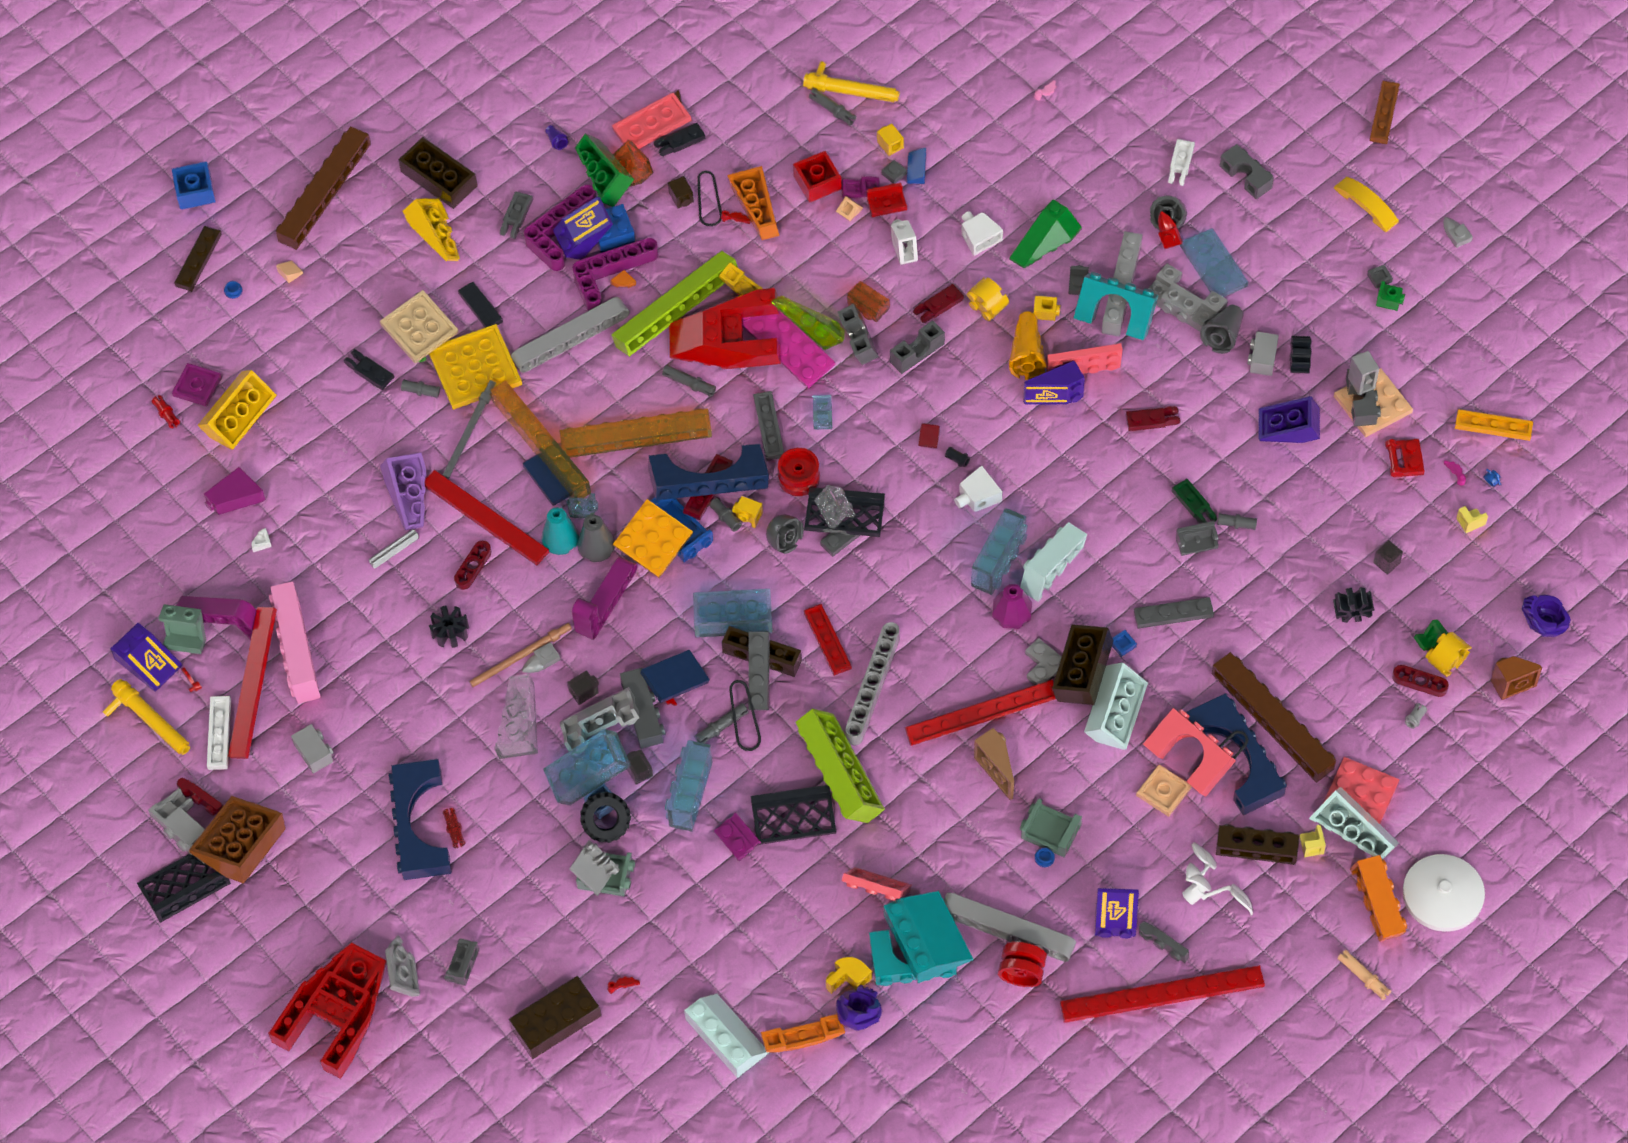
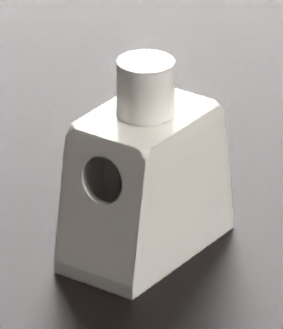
(902, 232)
(980, 232)
(978, 491)

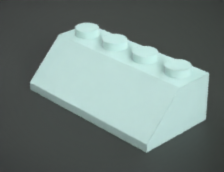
(1116, 706)
(725, 1033)

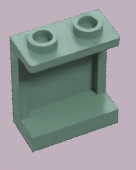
(183, 629)
(1050, 828)
(617, 883)

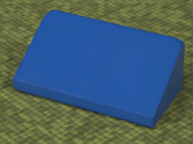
(916, 166)

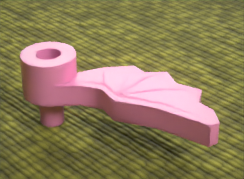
(1048, 89)

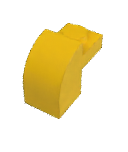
(849, 970)

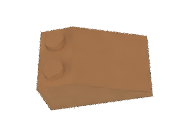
(993, 757)

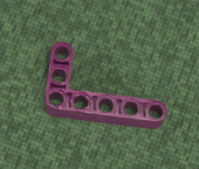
(543, 227)
(610, 263)
(223, 611)
(592, 615)

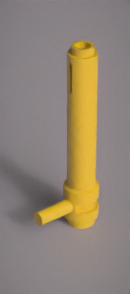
(824, 83)
(130, 698)

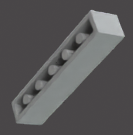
(1125, 273)

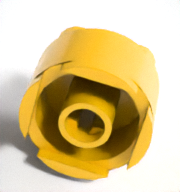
(987, 298)
(1448, 653)

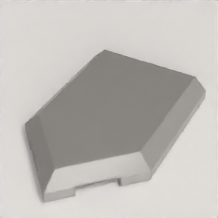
(401, 969)

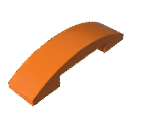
(802, 1036)

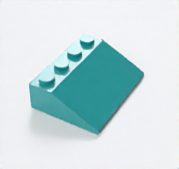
(926, 935)

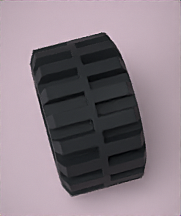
(587, 817)

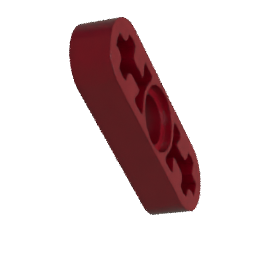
(472, 573)
(1432, 690)

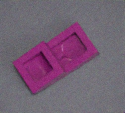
(858, 188)

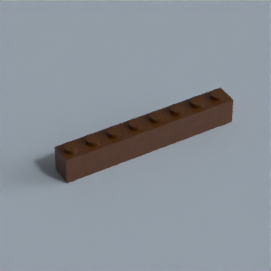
(323, 188)
(1274, 717)

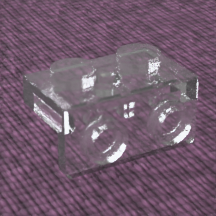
(834, 505)

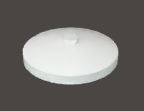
(1443, 892)

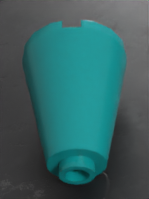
(559, 532)

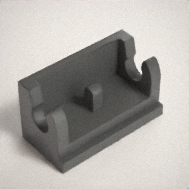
(1197, 538)
(462, 962)

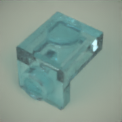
(582, 507)

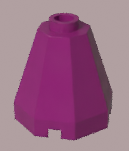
(1012, 607)

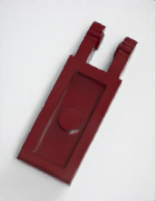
(939, 303)
(1152, 418)
(199, 796)

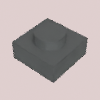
(894, 172)
(1378, 275)

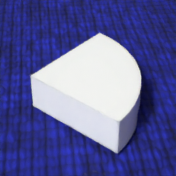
(261, 541)

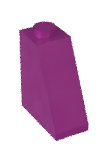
(233, 493)

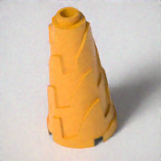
(1027, 352)

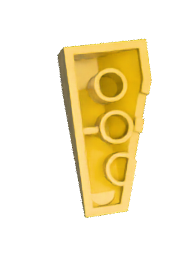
(429, 221)

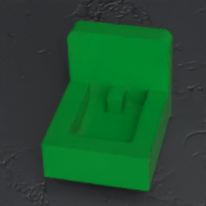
(1429, 638)

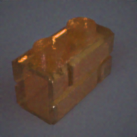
(868, 301)

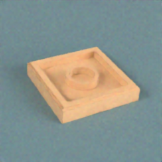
(1163, 790)

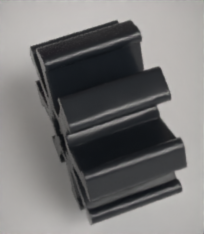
(1300, 354)
(1353, 605)
(449, 626)

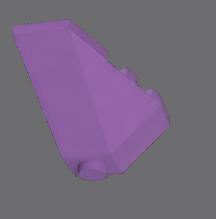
(406, 485)

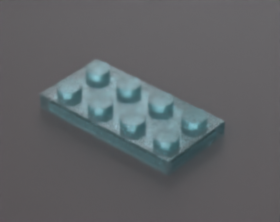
(1214, 263)

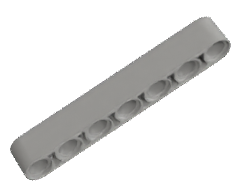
(570, 334)
(875, 675)
(1009, 926)

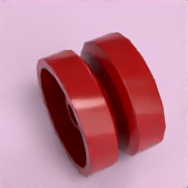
(798, 471)
(1022, 964)

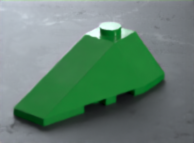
(1050, 230)

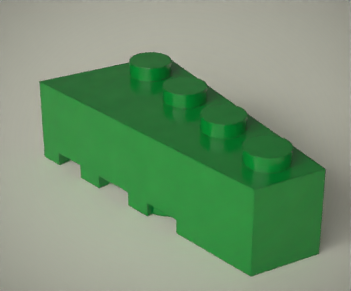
(606, 172)

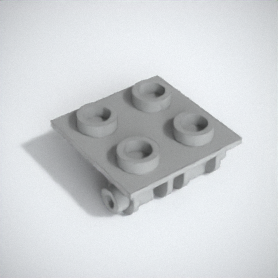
(594, 867)

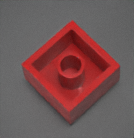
(817, 176)

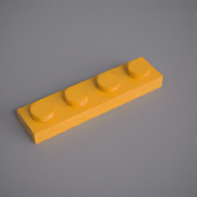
(1494, 425)

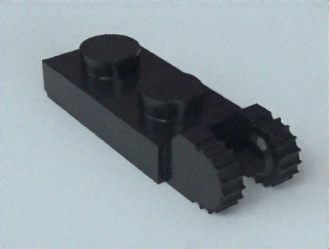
(680, 139)
(369, 370)

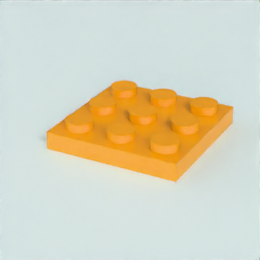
(653, 538)

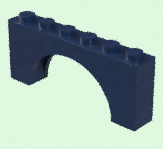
(674, 482)
(409, 784)
(1263, 784)

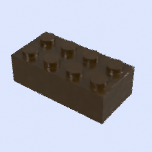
(438, 172)
(1082, 664)
(555, 1017)

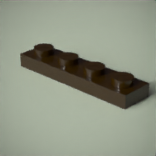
(197, 258)

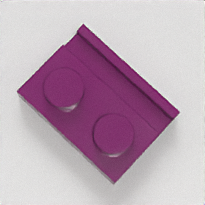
(737, 836)

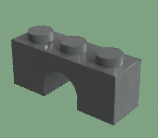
(1238, 161)
(860, 338)
(929, 340)
(1363, 411)

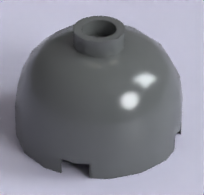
(1171, 206)
(784, 533)

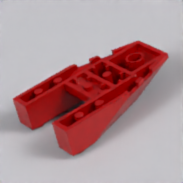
(716, 333)
(341, 995)

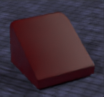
(929, 435)

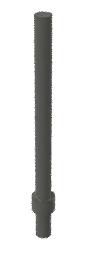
(484, 399)

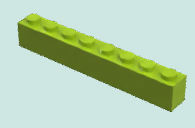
(672, 305)

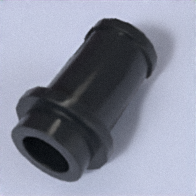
(958, 457)

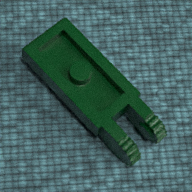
(1193, 501)

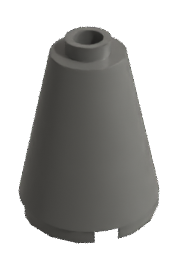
(1223, 329)
(595, 539)

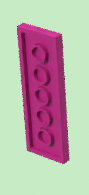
(797, 350)

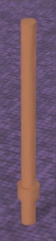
(553, 636)

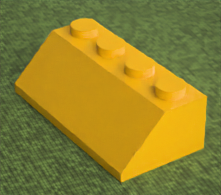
(237, 409)

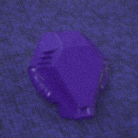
(1546, 615)
(858, 1008)

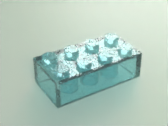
(999, 551)
(737, 608)
(587, 767)
(689, 785)

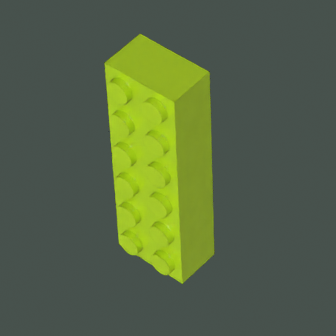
(839, 766)

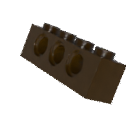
(782, 657)
(1248, 850)

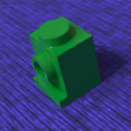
(1390, 297)

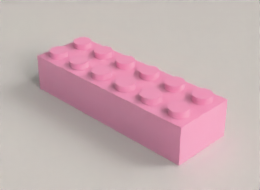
(294, 643)

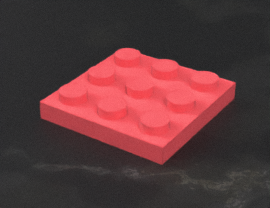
(1366, 786)
(876, 883)

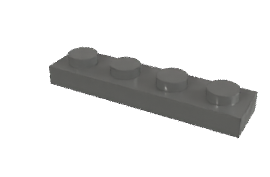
(768, 425)
(1173, 612)
(759, 669)

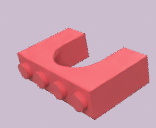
(1215, 760)

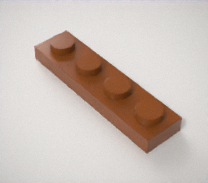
(1384, 112)

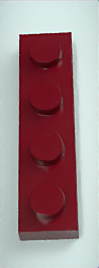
(698, 505)

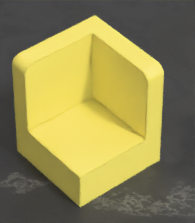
(1471, 519)
(1313, 842)

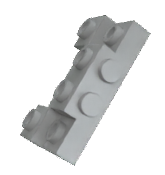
(1182, 303)
(599, 716)
(176, 822)

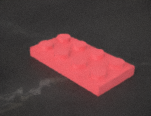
(652, 121)
(1090, 359)

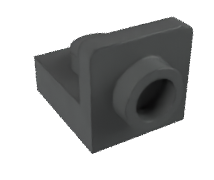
(1076, 279)

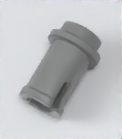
(1415, 716)

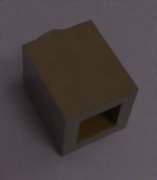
(680, 192)

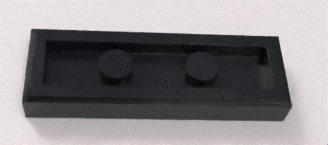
(480, 305)

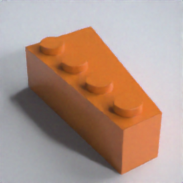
(754, 197)
(1379, 897)

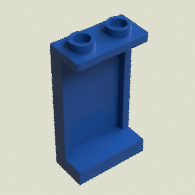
(700, 538)

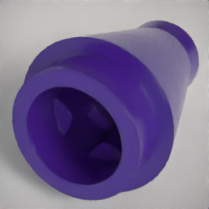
(556, 137)

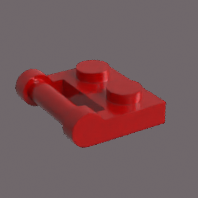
(1410, 455)

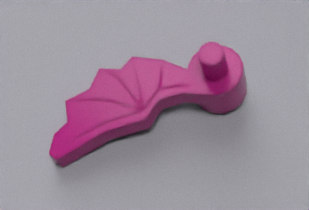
(1457, 470)

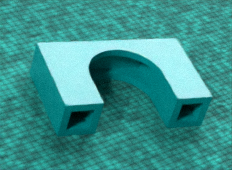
(1140, 301)
(886, 965)

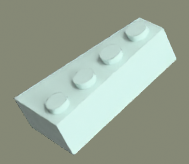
(1051, 560)
(1354, 824)

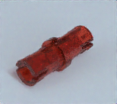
(453, 828)

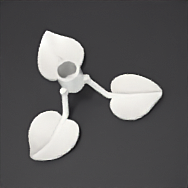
(1200, 884)

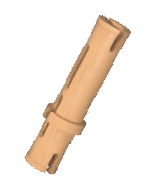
(1371, 981)

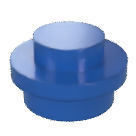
(233, 289)
(1044, 857)

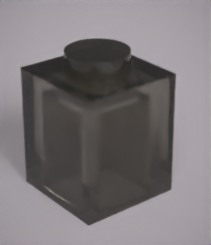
(1388, 557)
(583, 687)
(640, 767)

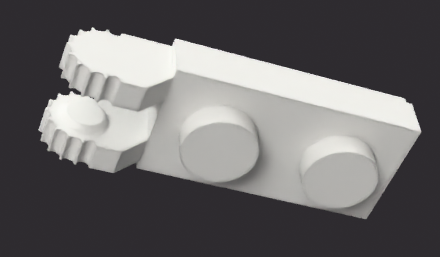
(1181, 160)

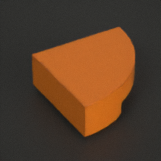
(623, 279)

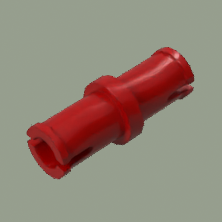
(165, 411)

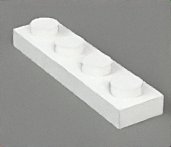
(218, 732)

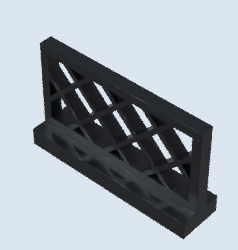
(859, 500)
(788, 798)
(188, 895)

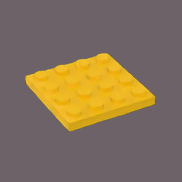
(471, 362)

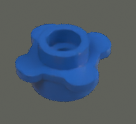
(1492, 478)

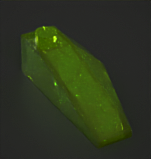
(817, 326)

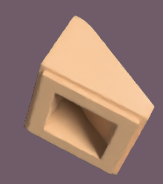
(849, 208)
(289, 271)

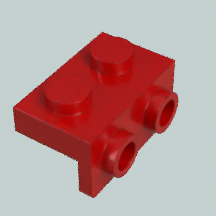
(886, 199)

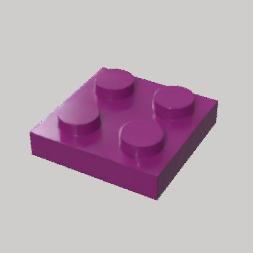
(196, 384)

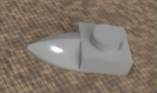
(1457, 233)
(541, 659)

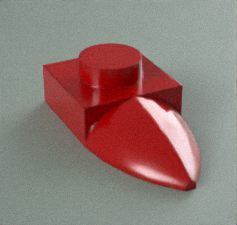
(1168, 231)

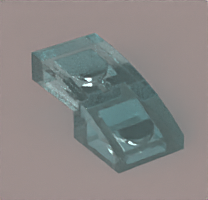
(822, 412)

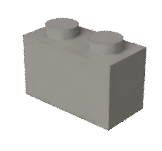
(1264, 353)
(1363, 372)
(312, 748)

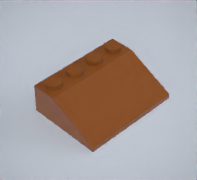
(238, 838)

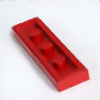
(827, 639)

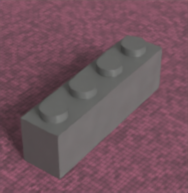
(647, 726)

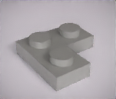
(1046, 660)

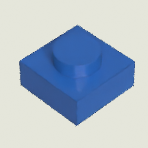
(1123, 643)

